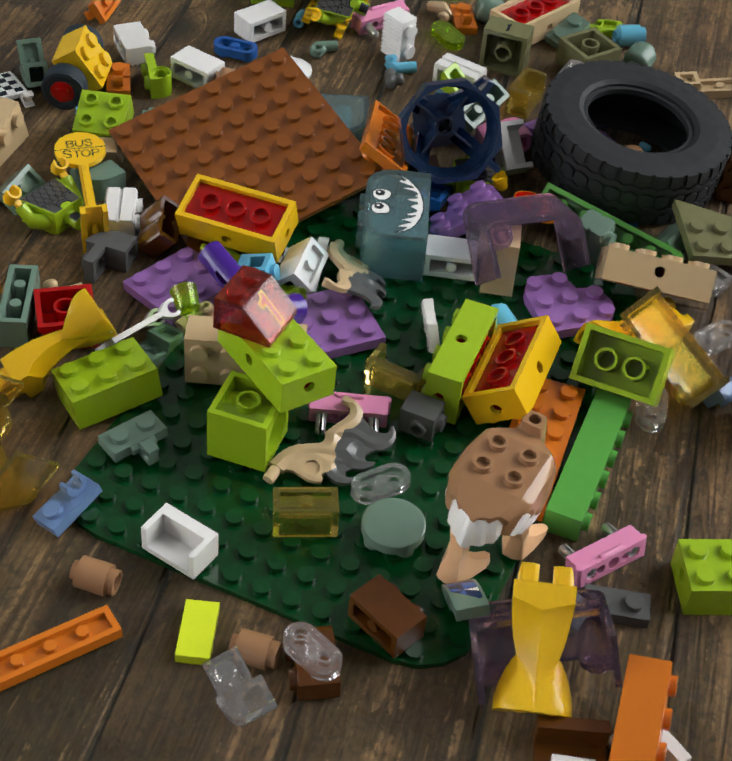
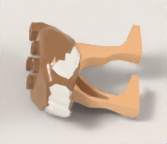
(495, 492)

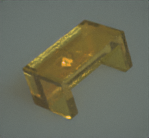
(525, 92)
(390, 376)
(305, 512)

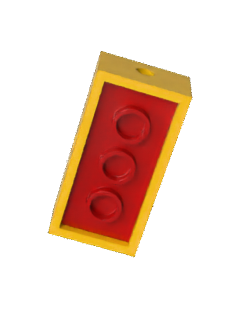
(237, 216)
(512, 370)

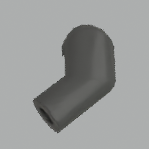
(392, 79)

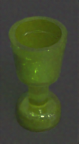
(185, 299)

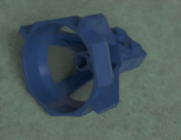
(441, 122)

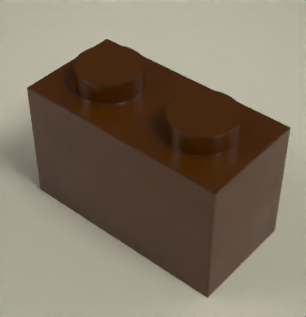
(387, 615)

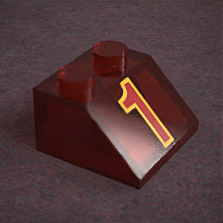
(253, 307)

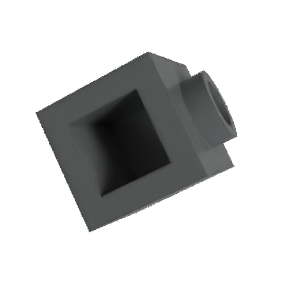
(422, 416)

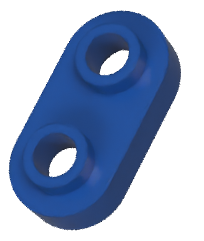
(235, 48)

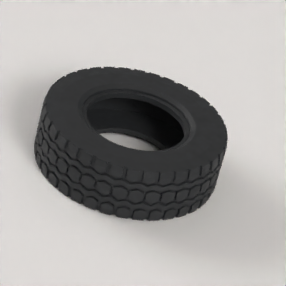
(643, 102)

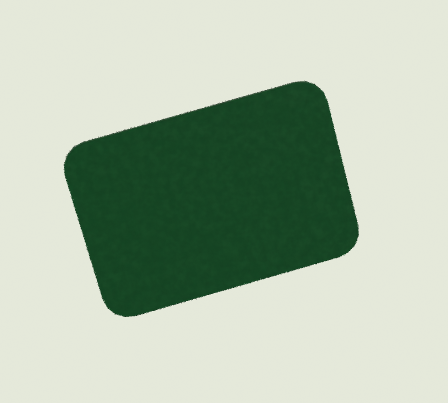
(315, 575)

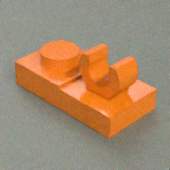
(101, 10)
(463, 18)
(119, 79)

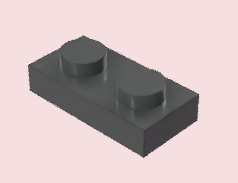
(626, 606)

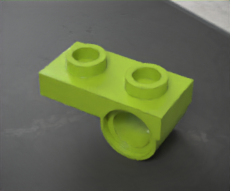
(156, 78)

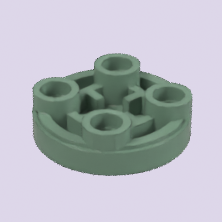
(393, 527)

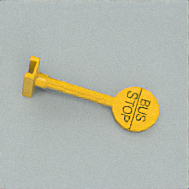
(82, 152)

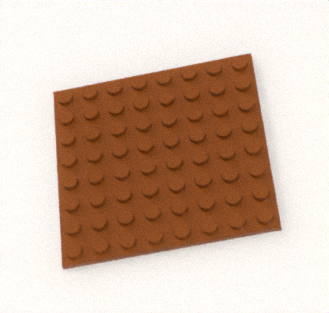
(251, 129)

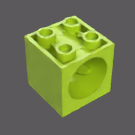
(244, 424)

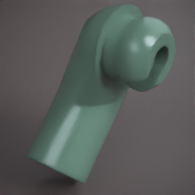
(319, 48)

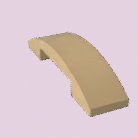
(710, 87)

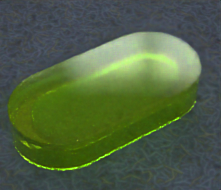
(447, 35)

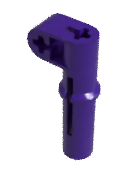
(224, 267)

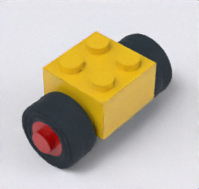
(77, 66)

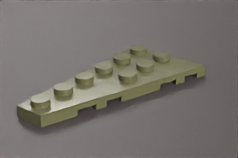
(704, 233)

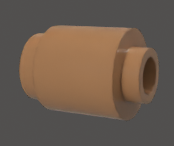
(96, 576)
(257, 648)

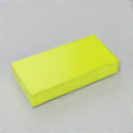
(197, 632)

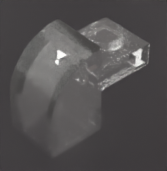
(238, 693)

